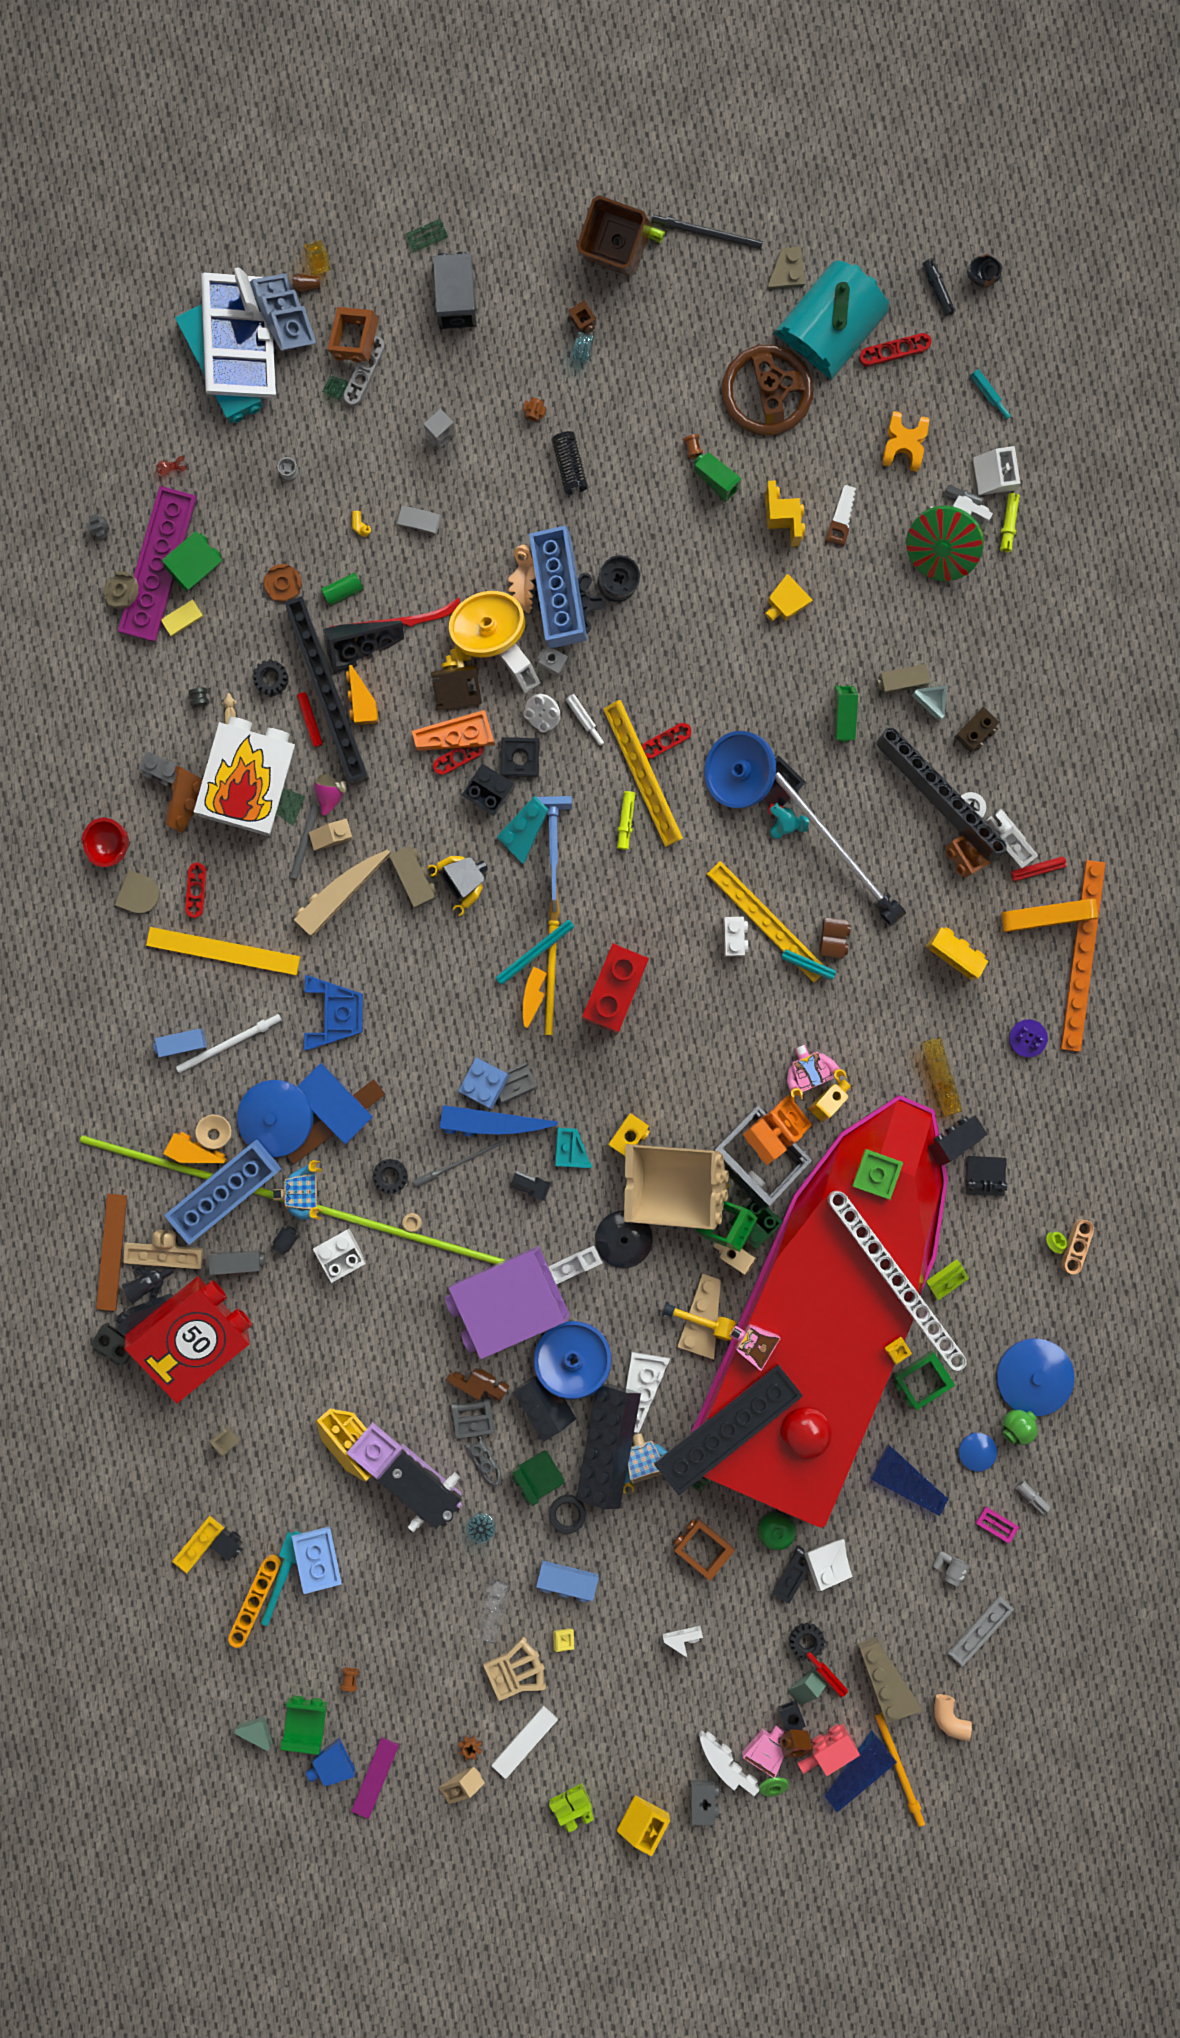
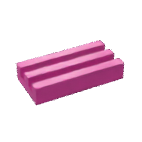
(983, 1516)

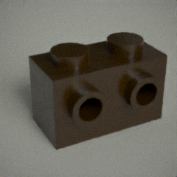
(976, 730)

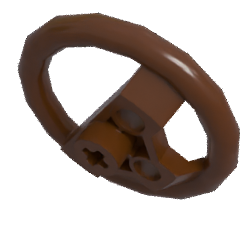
(774, 418)

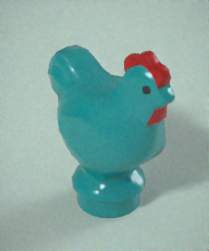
(786, 821)

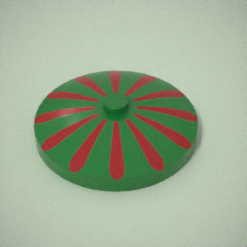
(945, 543)

